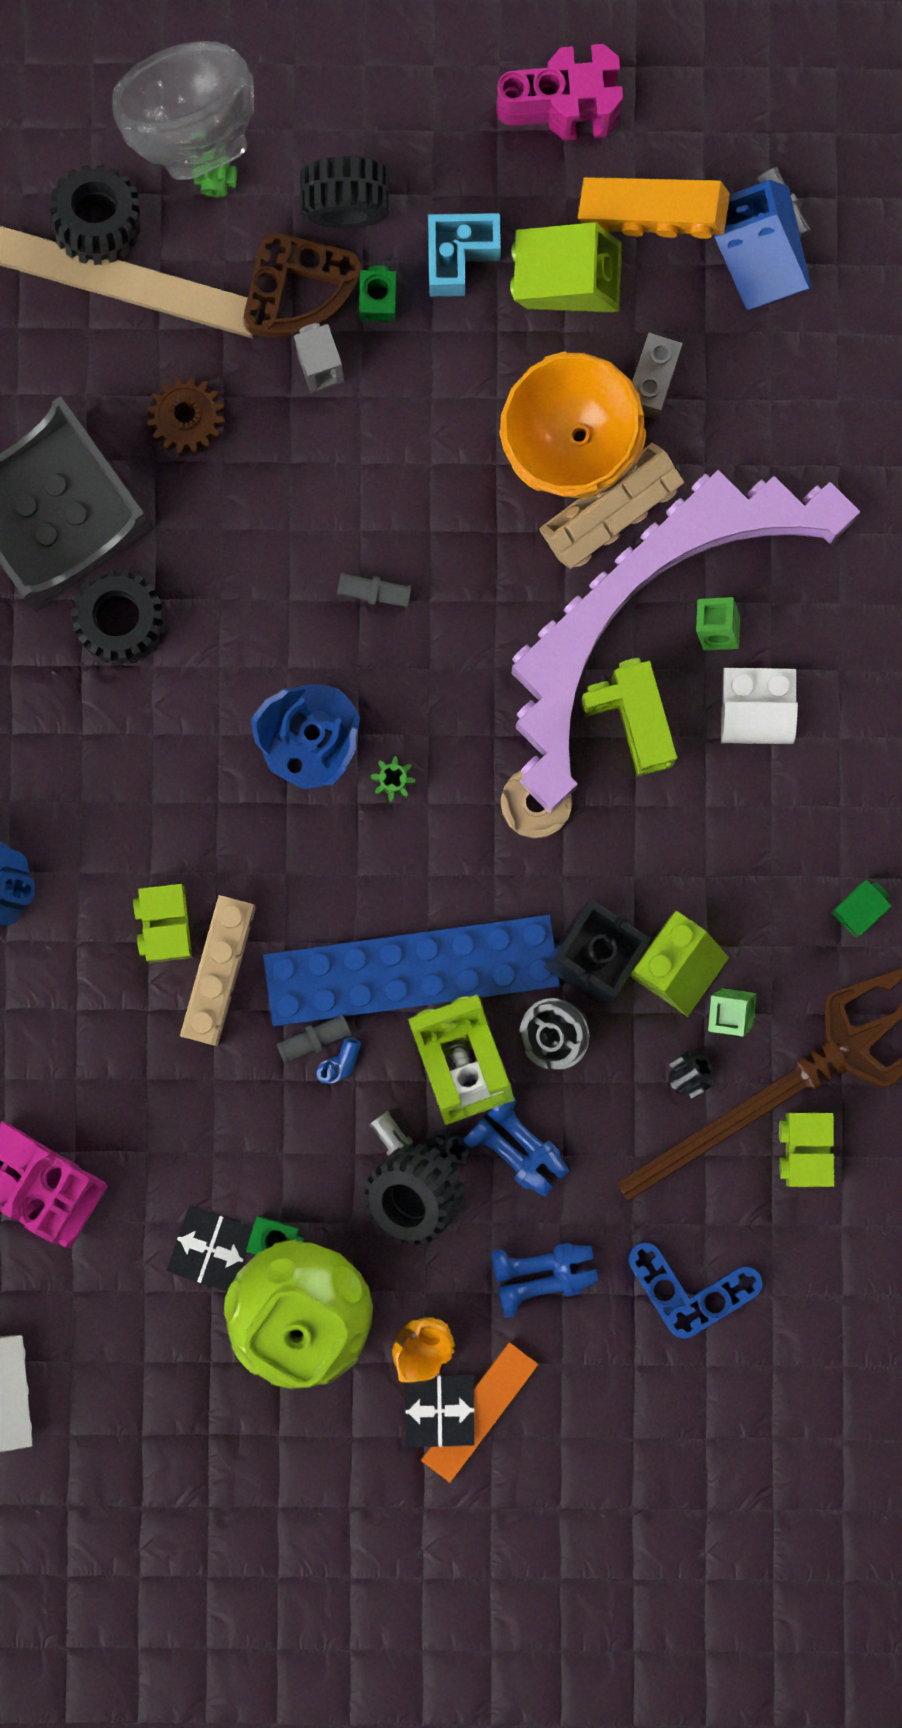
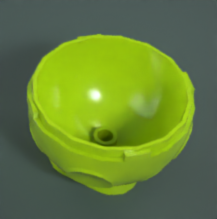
(302, 1290)

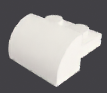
(759, 706)

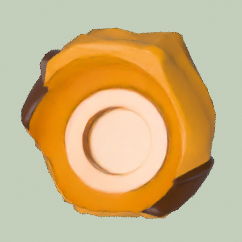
(422, 1349)

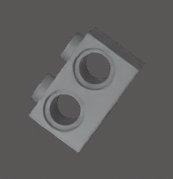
(318, 357)
(655, 372)

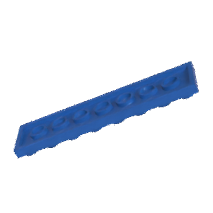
(409, 970)

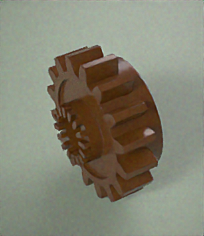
(181, 398)

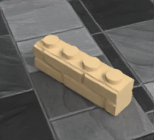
(600, 518)
(218, 970)

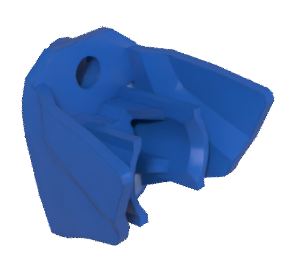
(282, 729)
(14, 872)

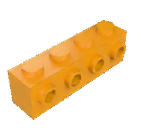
(655, 206)

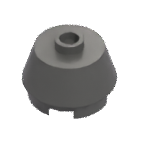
(555, 1033)

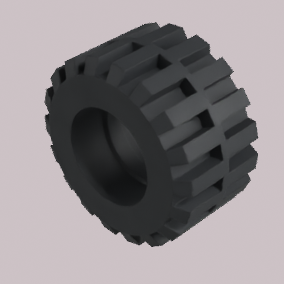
(88, 190)
(344, 192)
(109, 588)
(400, 1213)

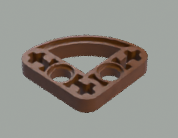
(291, 264)

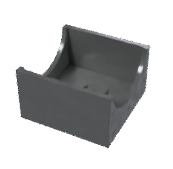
(61, 508)

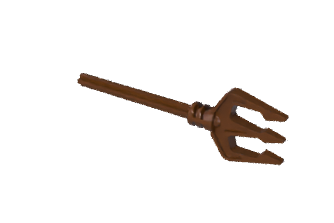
(843, 1051)

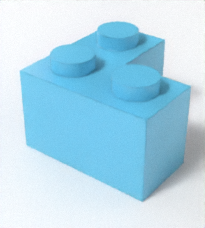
(457, 240)

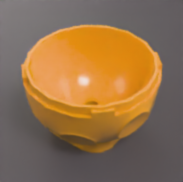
(557, 401)

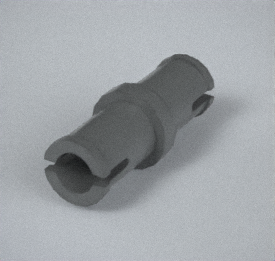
(374, 590)
(313, 1039)

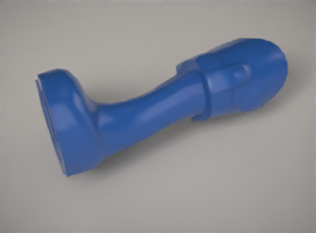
(524, 1166)
(562, 1279)

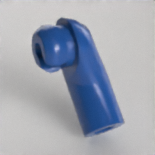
(341, 1064)

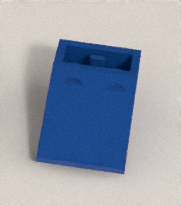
(763, 245)

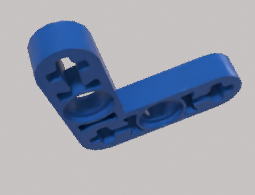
(681, 1302)

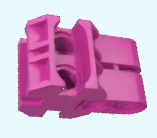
(564, 93)
(52, 1194)

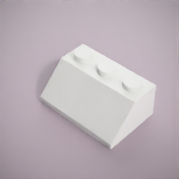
(14, 1391)

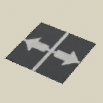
(209, 1248)
(440, 1412)

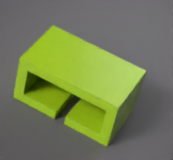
(164, 923)
(807, 1149)

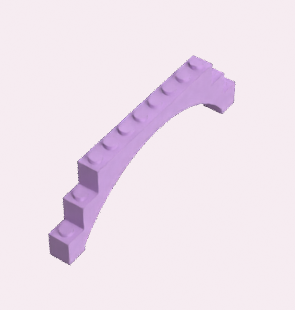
(708, 518)

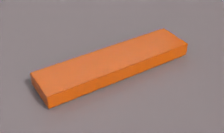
(490, 1400)

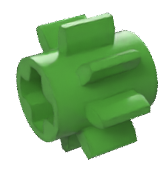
(217, 181)
(394, 768)

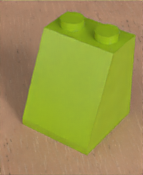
(567, 268)
(680, 963)

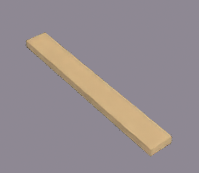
(126, 282)

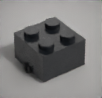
(597, 952)

